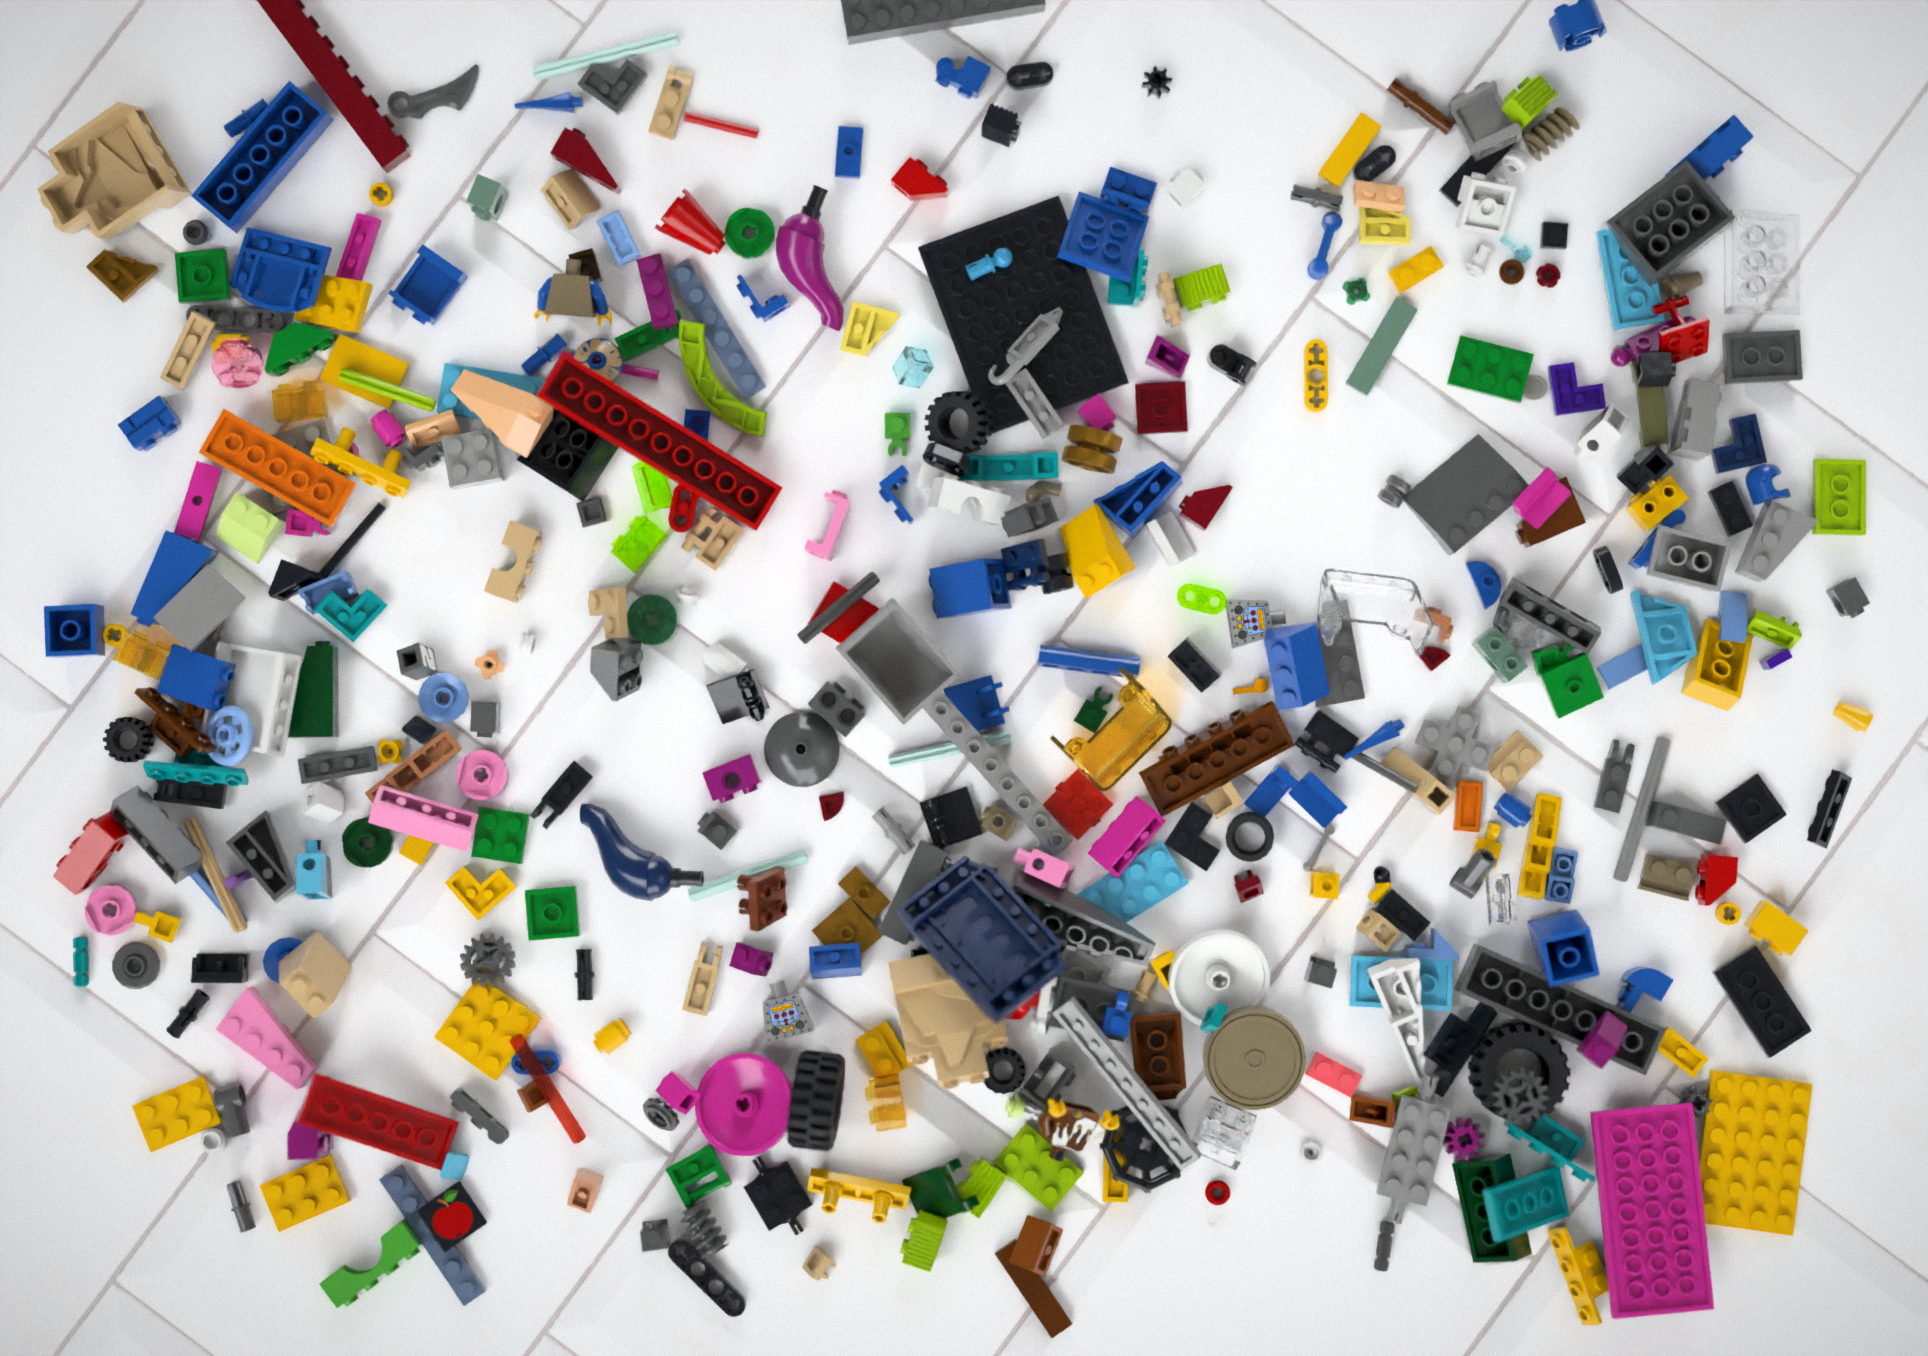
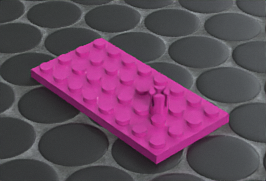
(1651, 1210)

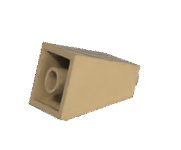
(314, 974)

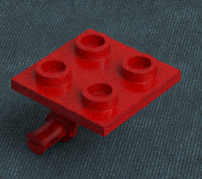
(1684, 339)

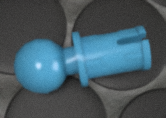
(1002, 258)

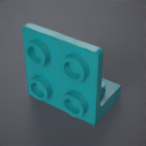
(1129, 293)

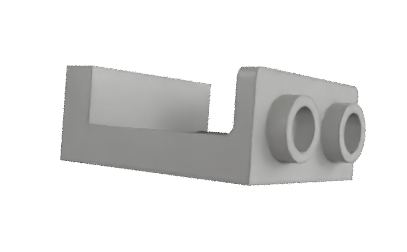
(1482, 120)

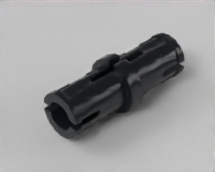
(584, 974)
(187, 1013)

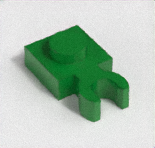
(1550, 656)

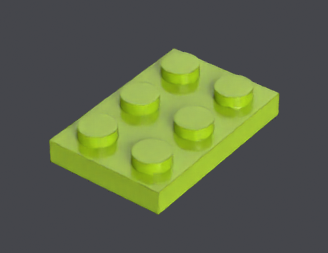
(1839, 497)
(1029, 1164)

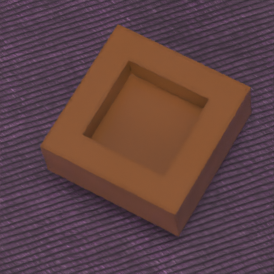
(531, 1097)

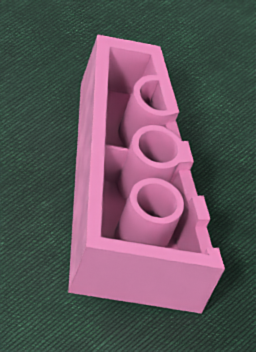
(263, 1036)

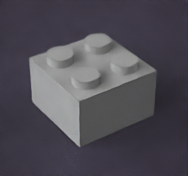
(472, 459)

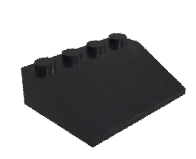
(570, 456)

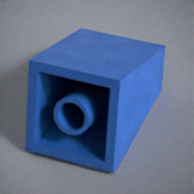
(969, 588)
(1564, 947)

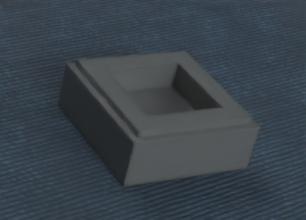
(591, 512)

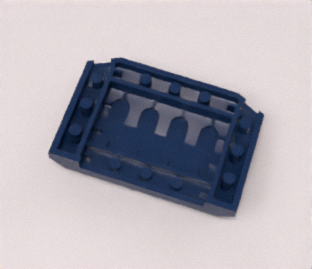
(983, 937)

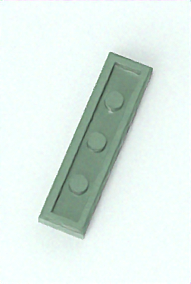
(1381, 346)

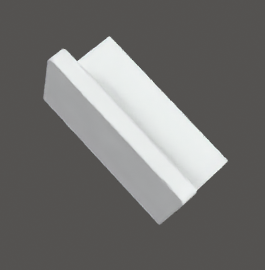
(1170, 539)

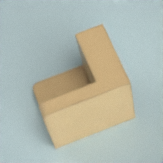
(1223, 800)

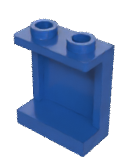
(428, 286)
(196, 678)

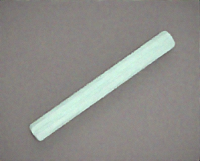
(943, 750)
(730, 881)

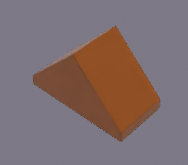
(1372, 1110)

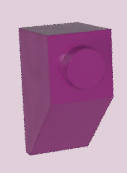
(1602, 1040)

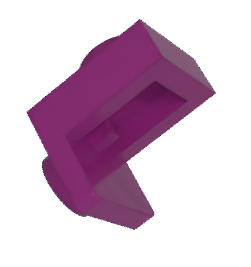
(751, 959)

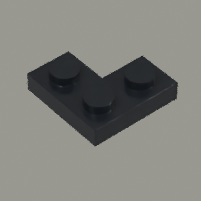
(1186, 840)

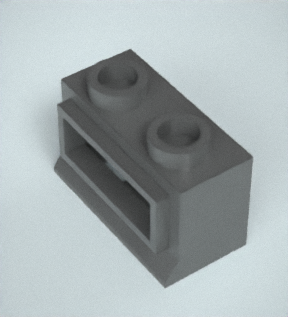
(1029, 517)
(1040, 1072)

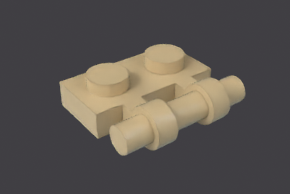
(1172, 309)
(719, 542)

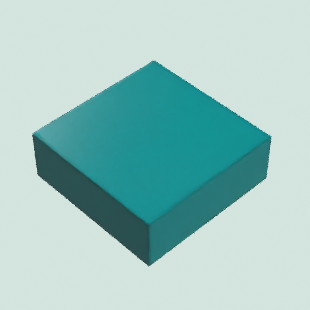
(1213, 1017)

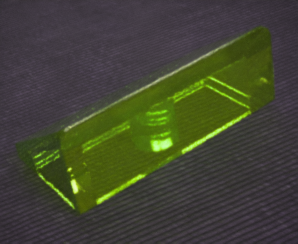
(652, 488)

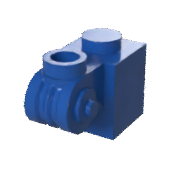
(967, 80)

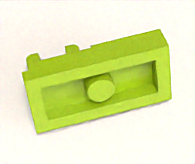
(1774, 629)

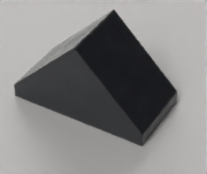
(290, 578)

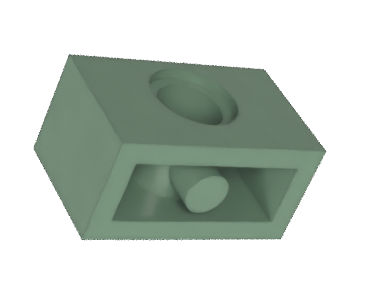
(487, 198)
(1499, 655)

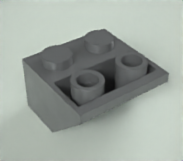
(617, 666)

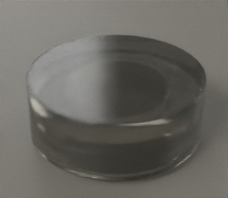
(1535, 388)

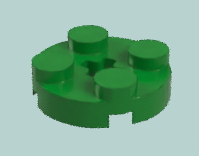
(748, 247)

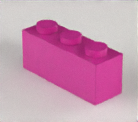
(1126, 836)

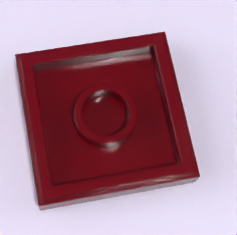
(1161, 408)

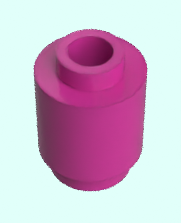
(388, 428)

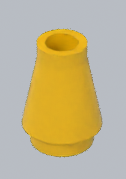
(1854, 716)

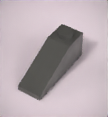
(1685, 822)

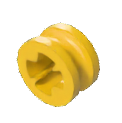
(387, 200)
(107, 632)
(1736, 913)

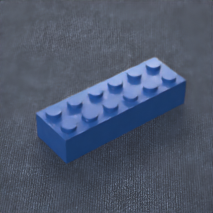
(263, 157)

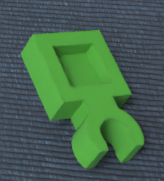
(897, 428)

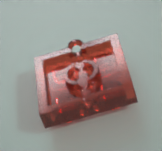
(1077, 804)

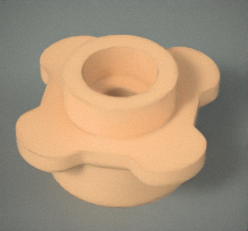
(497, 665)

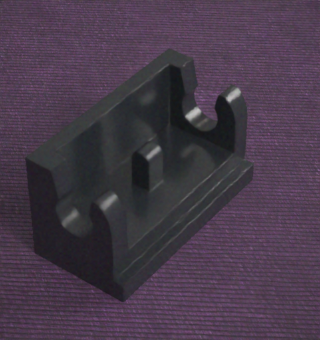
(1194, 664)
(220, 968)

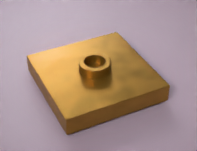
(847, 926)

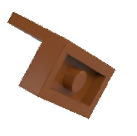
(1036, 1245)

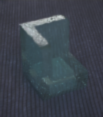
(912, 367)

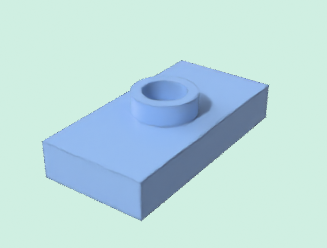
(618, 238)

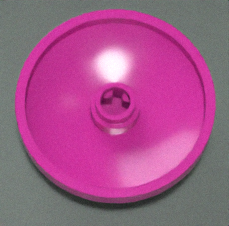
(743, 1104)

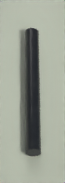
(351, 541)

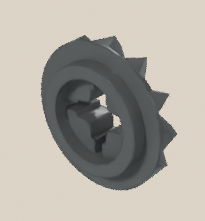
(660, 1114)

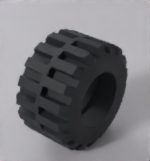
(977, 415)

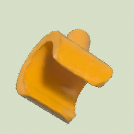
(1260, 686)

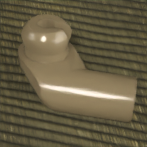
(1041, 488)

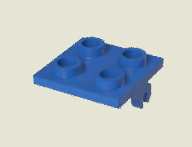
(978, 702)

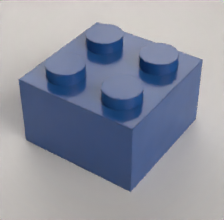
(74, 631)

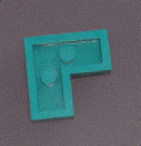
(351, 619)

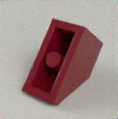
(1203, 505)

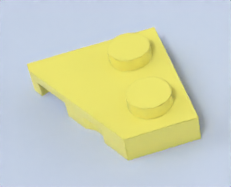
(1383, 227)
(865, 328)

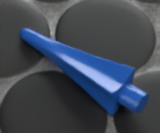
(563, 102)
(1385, 732)

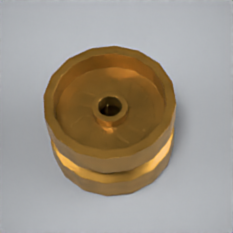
(1092, 449)

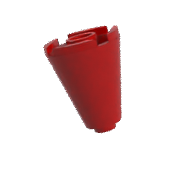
(691, 225)

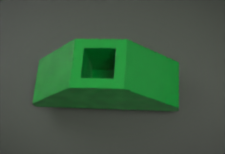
(296, 345)

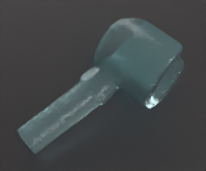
(1522, 254)

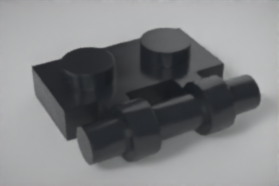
(1330, 734)

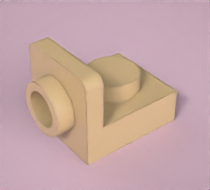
(1378, 930)

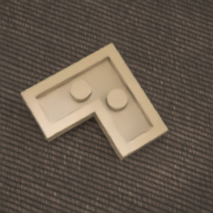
(613, 605)

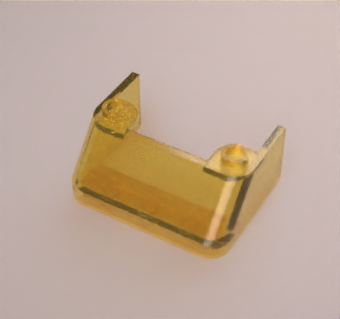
(1121, 739)

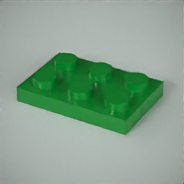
(1490, 369)

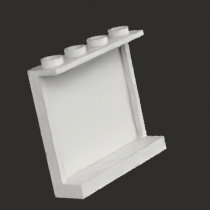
(265, 690)

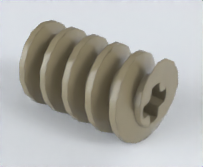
(1548, 131)

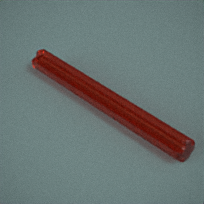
(547, 1088)

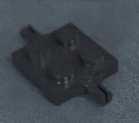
(777, 1195)

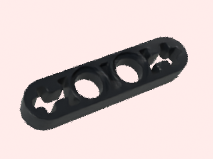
(703, 1280)

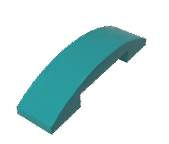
(1012, 467)

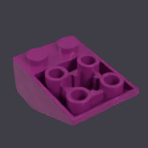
(307, 1142)

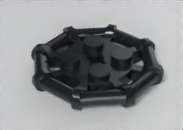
(1136, 1157)

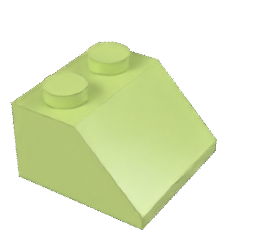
(248, 527)

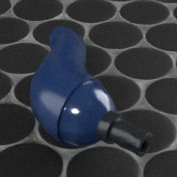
(628, 866)

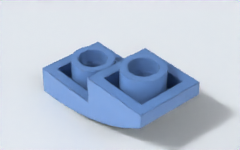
(1733, 616)
(1623, 667)
(1561, 876)

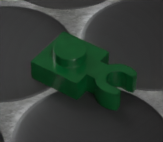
(1092, 714)

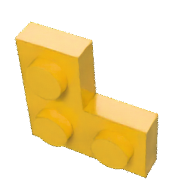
(480, 897)

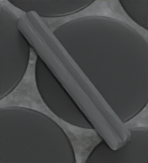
(838, 607)

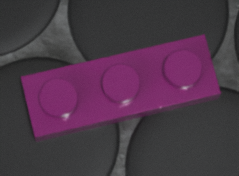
(657, 291)

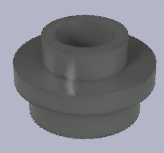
(188, 232)

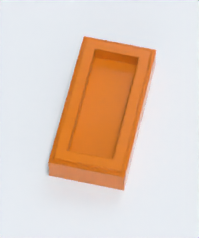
(1468, 806)

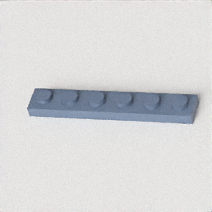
(716, 329)
(451, 1263)

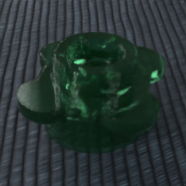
(1360, 285)

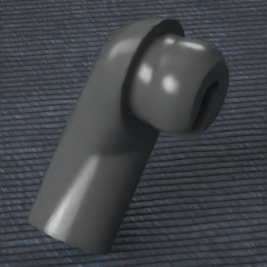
(1500, 618)

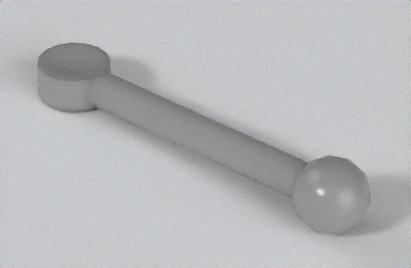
(1329, 830)

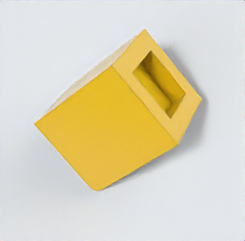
(1161, 966)

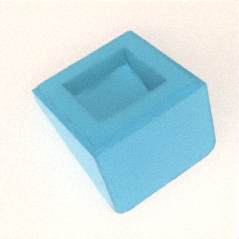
(454, 1165)

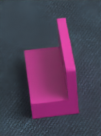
(1541, 498)

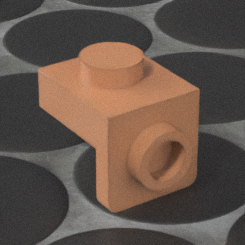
(1441, 621)

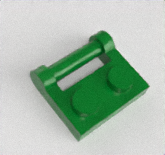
(693, 1169)

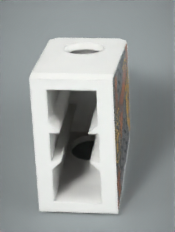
(1601, 433)

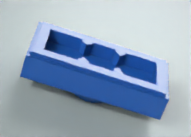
(849, 152)

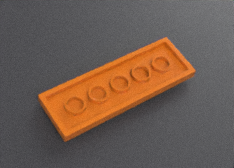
(278, 468)

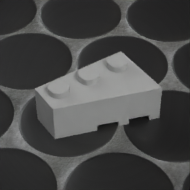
(1695, 419)
(1772, 540)

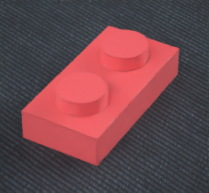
(1333, 1074)

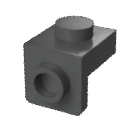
(428, 458)

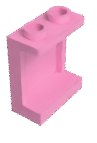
(835, 527)

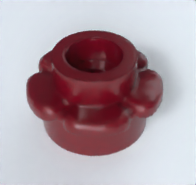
(1550, 269)

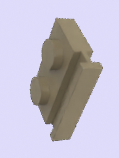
(1667, 877)

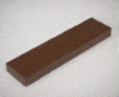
(1035, 1293)

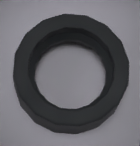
(1249, 856)

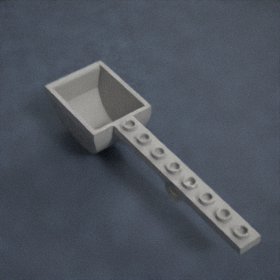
(910, 675)

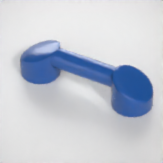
(1318, 266)

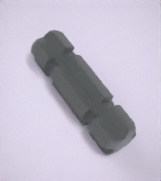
(1384, 1246)

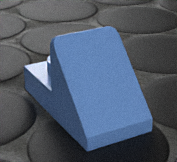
(1438, 949)

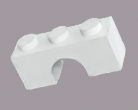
(949, 494)

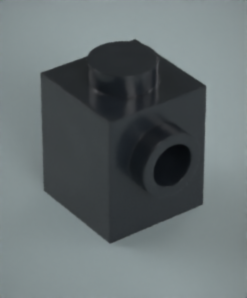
(1655, 369)

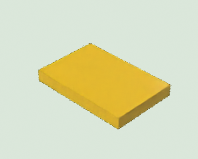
(365, 360)

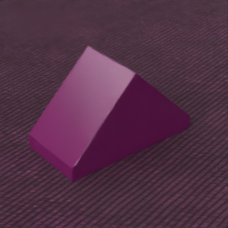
(1167, 357)

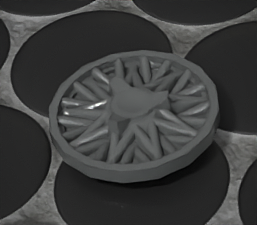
(136, 965)

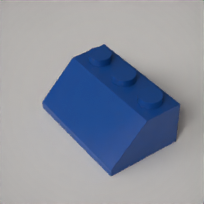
(1296, 665)

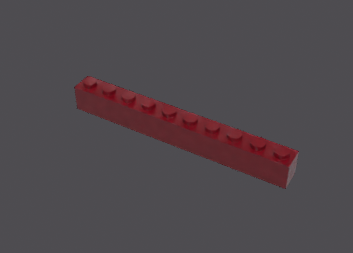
(337, 82)

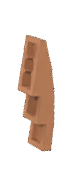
(419, 765)

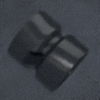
(1059, 577)

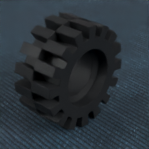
(113, 739)
(1017, 1076)

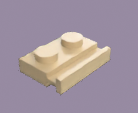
(1513, 760)

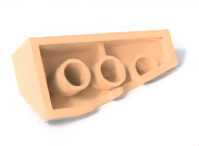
(508, 411)

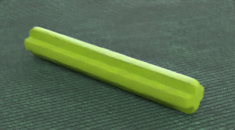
(387, 389)

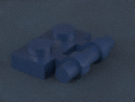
(1025, 556)

